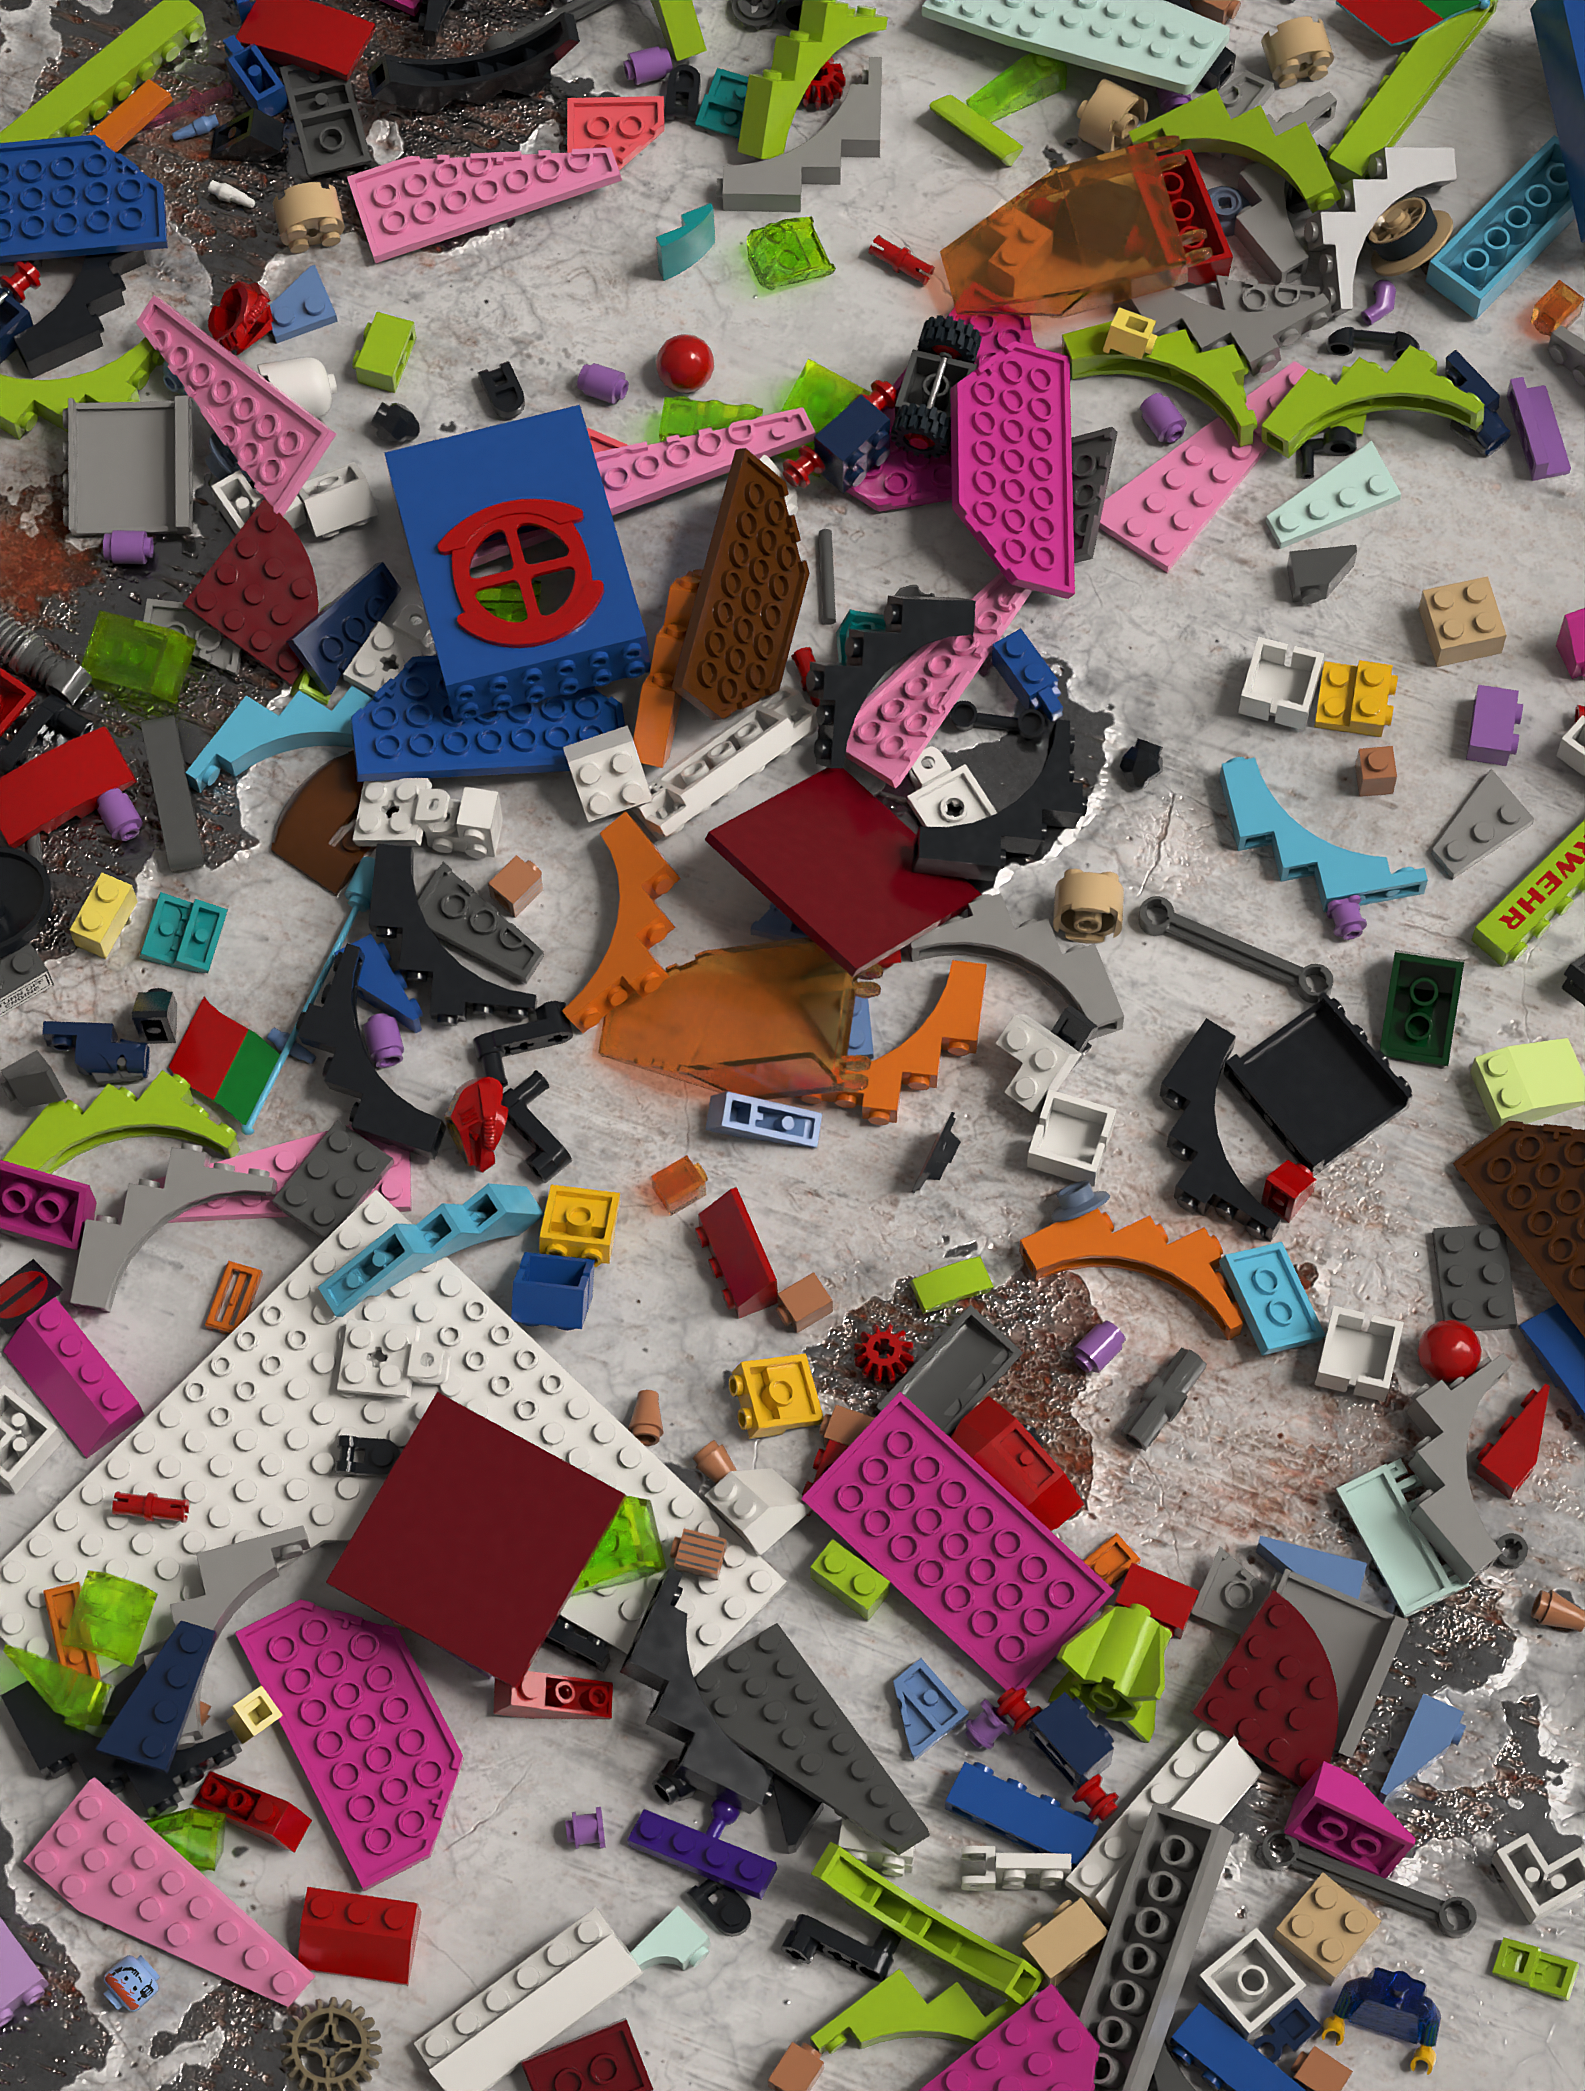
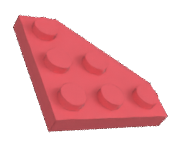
(615, 122)

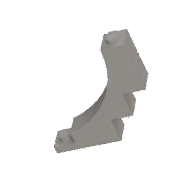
(778, 181)
(229, 1580)

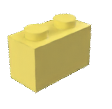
(103, 915)

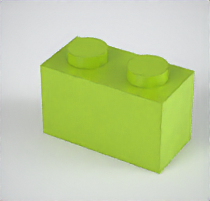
(384, 352)
(850, 1580)

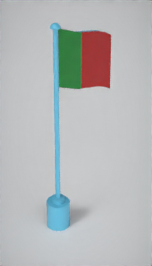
(1406, 19)
(234, 1062)

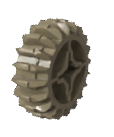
(347, 2050)

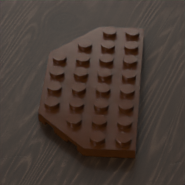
(745, 596)
(1536, 1193)

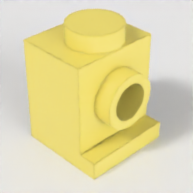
(1131, 334)
(253, 1714)

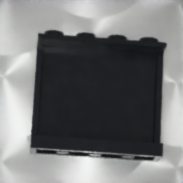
(1319, 1085)

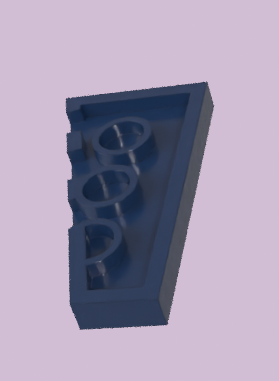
(343, 626)
(158, 1709)

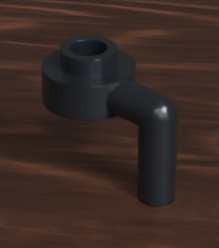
(1335, 442)

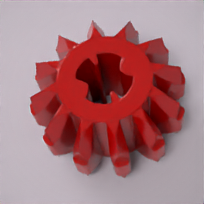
(825, 85)
(871, 1348)

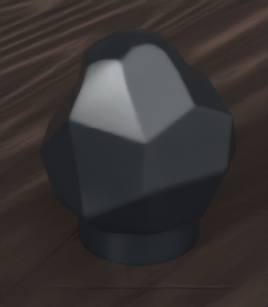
(395, 423)
(1142, 764)
(670, 1788)

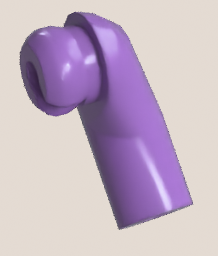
(1384, 302)

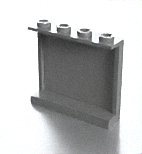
(129, 467)
(1357, 1642)

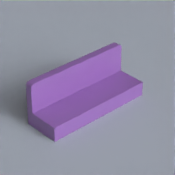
(1537, 430)

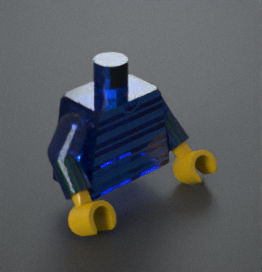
(1392, 2006)

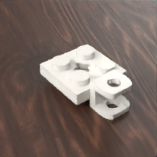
(406, 640)
(939, 787)
(418, 811)
(406, 1360)
(1015, 1869)

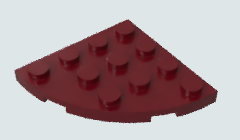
(260, 592)
(1276, 1692)

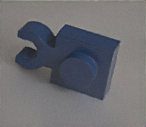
(1292, 2027)

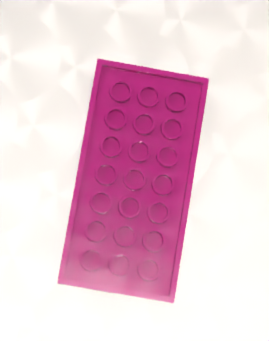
(957, 1544)

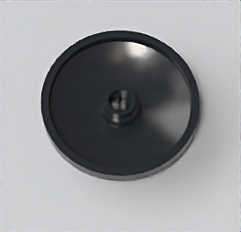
(24, 899)

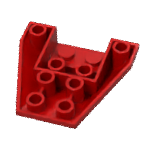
(1017, 1463)

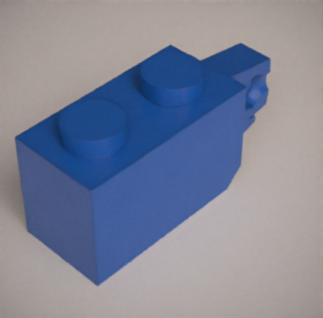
(254, 77)
(1027, 674)

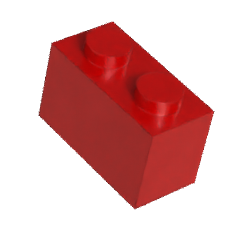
(1164, 1597)

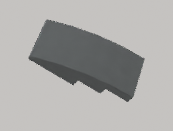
(325, 120)

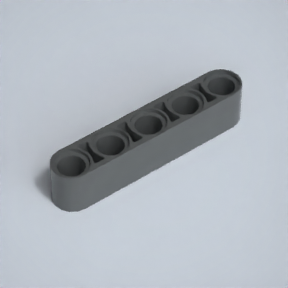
(172, 793)

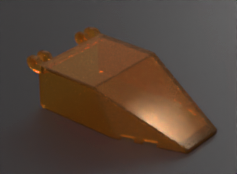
(1076, 240)
(748, 1022)

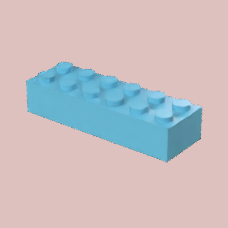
(1505, 234)

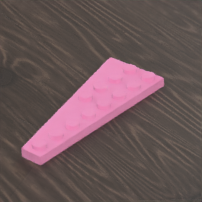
(258, 422)
(282, 1163)

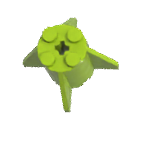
(1118, 1667)

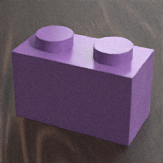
(1493, 725)

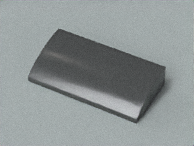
(957, 1370)

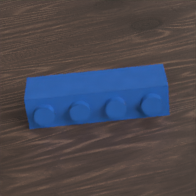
(1019, 1815)
(1225, 2056)

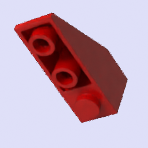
(1516, 1452)
(554, 1698)
(254, 1811)

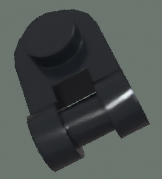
(683, 84)
(506, 398)
(378, 1459)
(730, 1915)

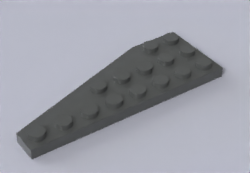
(788, 1720)

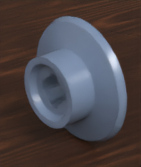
(1234, 199)
(222, 460)
(1077, 1201)

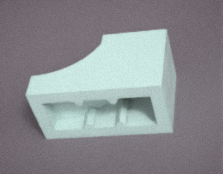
(674, 1942)

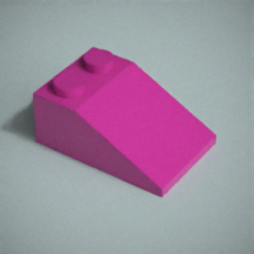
(1348, 1822)

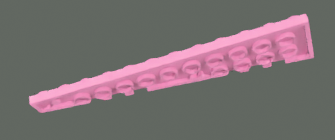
(649, 472)

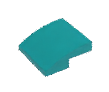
(724, 103)
(687, 244)
(183, 933)

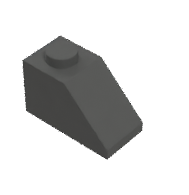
(1318, 571)
(32, 1082)

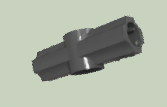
(1163, 1399)

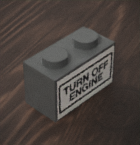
(22, 978)

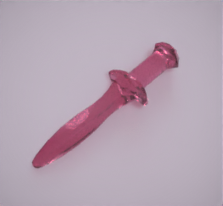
(193, 103)

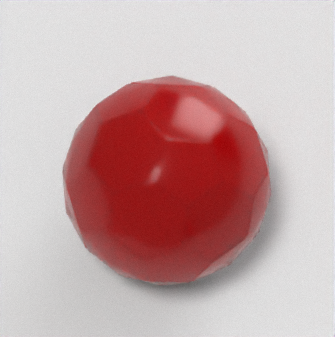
(685, 363)
(1449, 1351)

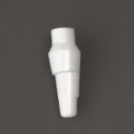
(228, 193)

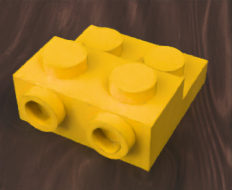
(1356, 697)
(579, 1223)
(775, 1395)

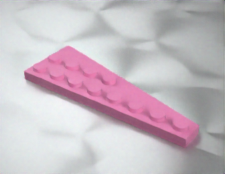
(1181, 492)
(919, 695)

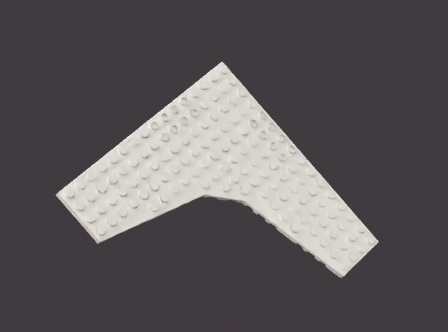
(258, 1453)

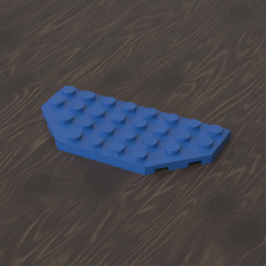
(75, 201)
(413, 734)

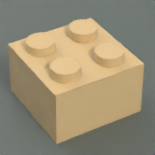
(1462, 621)
(1326, 1929)
(1064, 1942)

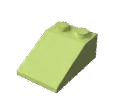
(1529, 1081)

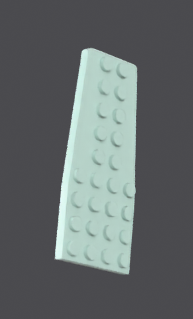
(1123, 38)

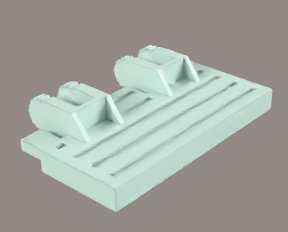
(1394, 1541)

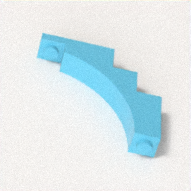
(258, 733)
(1338, 873)
(407, 1248)

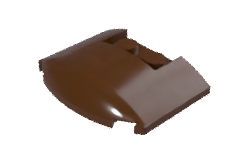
(320, 825)

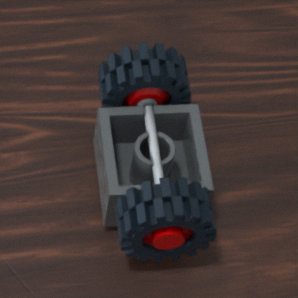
(924, 401)

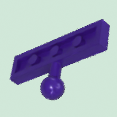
(704, 1852)

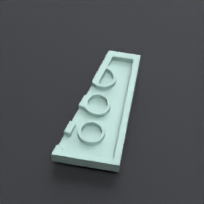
(1339, 496)

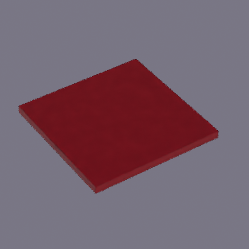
(840, 869)
(476, 1540)

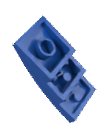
(1560, 1352)

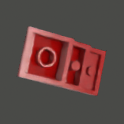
(307, 35)
(61, 785)

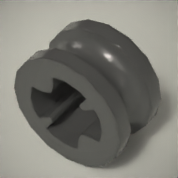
(1515, 1540)

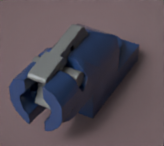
(1492, 432)
(98, 1050)

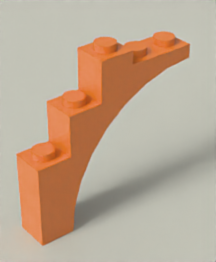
(658, 701)
(639, 926)
(916, 1062)
(1139, 1248)

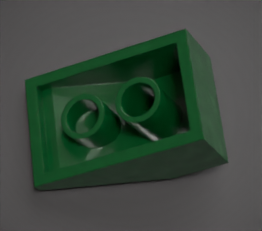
(1421, 1007)

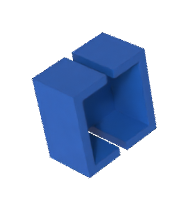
(552, 1291)

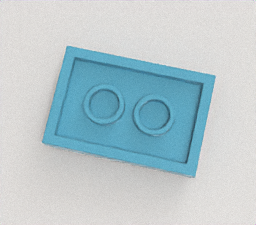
(1272, 1298)

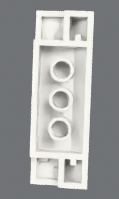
(726, 761)
(1200, 1780)
(529, 2006)

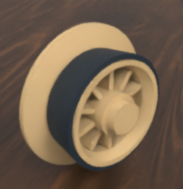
(1408, 236)

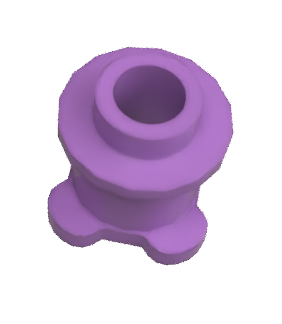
(1347, 917)
(987, 1726)
(586, 1829)

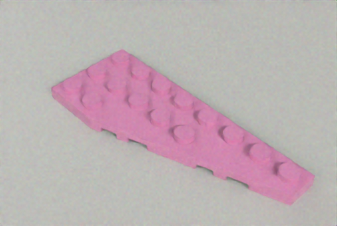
(439, 198)
(138, 1883)

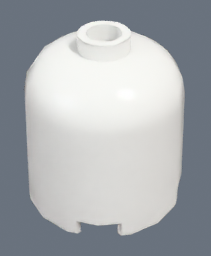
(302, 381)

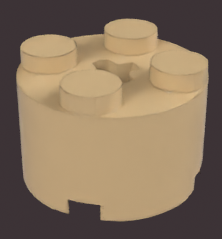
(1298, 51)
(1110, 116)
(309, 216)
(1088, 906)

